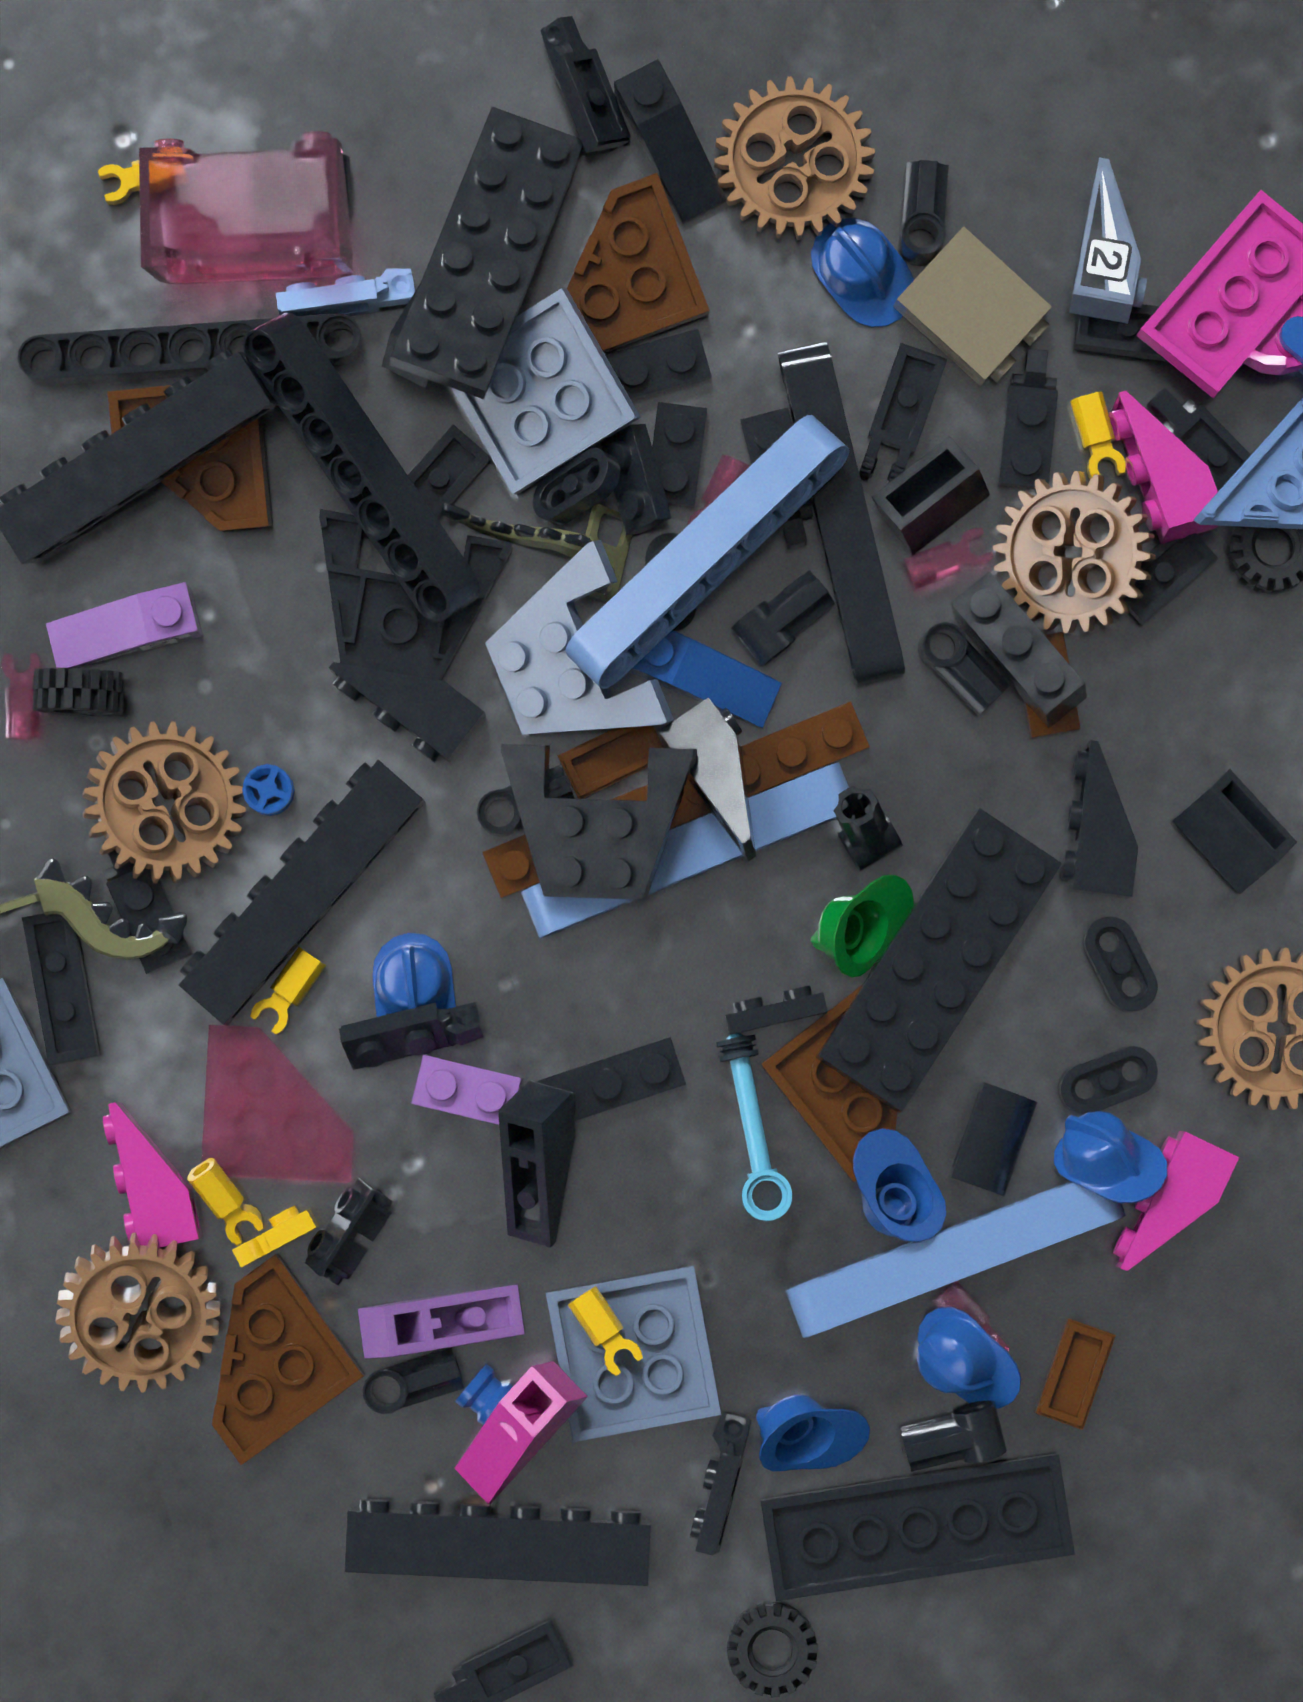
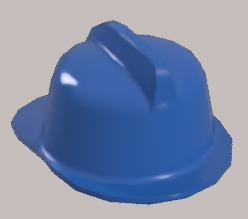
(861, 271)
(412, 973)
(1109, 1158)
(897, 1187)
(965, 1359)
(807, 1436)

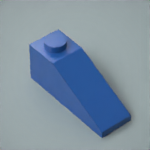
(704, 673)

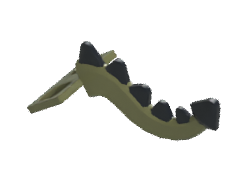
(553, 539)
(91, 919)

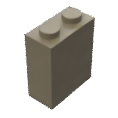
(974, 308)

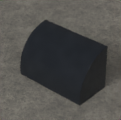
(931, 495)
(1235, 831)
(992, 1138)

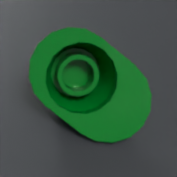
(861, 926)

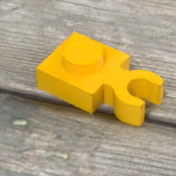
(286, 1227)

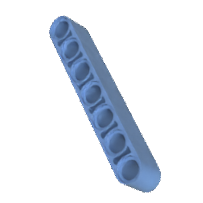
(707, 551)
(706, 845)
(948, 1256)

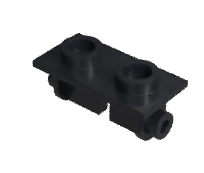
(356, 1211)

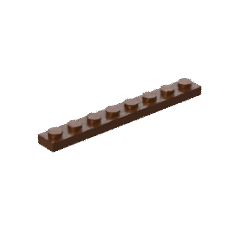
(766, 765)

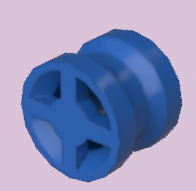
(261, 785)
(483, 1394)

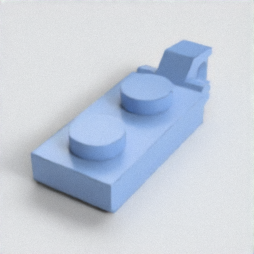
(349, 295)

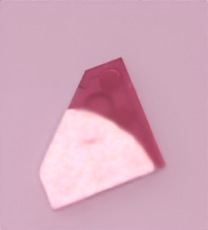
(267, 1115)

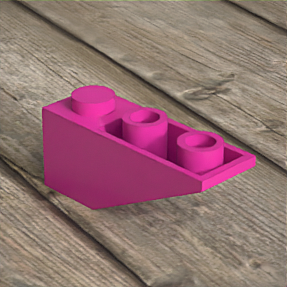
(1168, 472)
(1193, 1186)
(156, 1191)
(519, 1428)

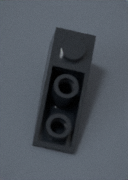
(423, 706)
(1104, 842)

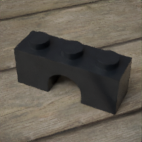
(1020, 648)

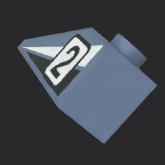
(1109, 256)

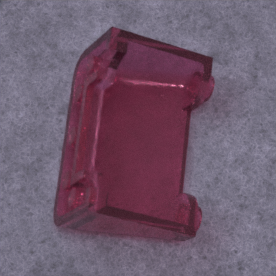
(244, 213)

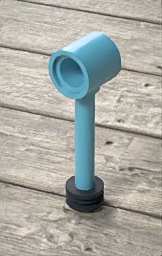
(738, 1051)

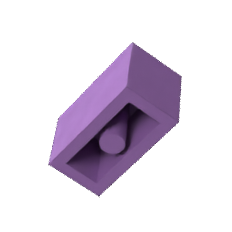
(463, 1089)

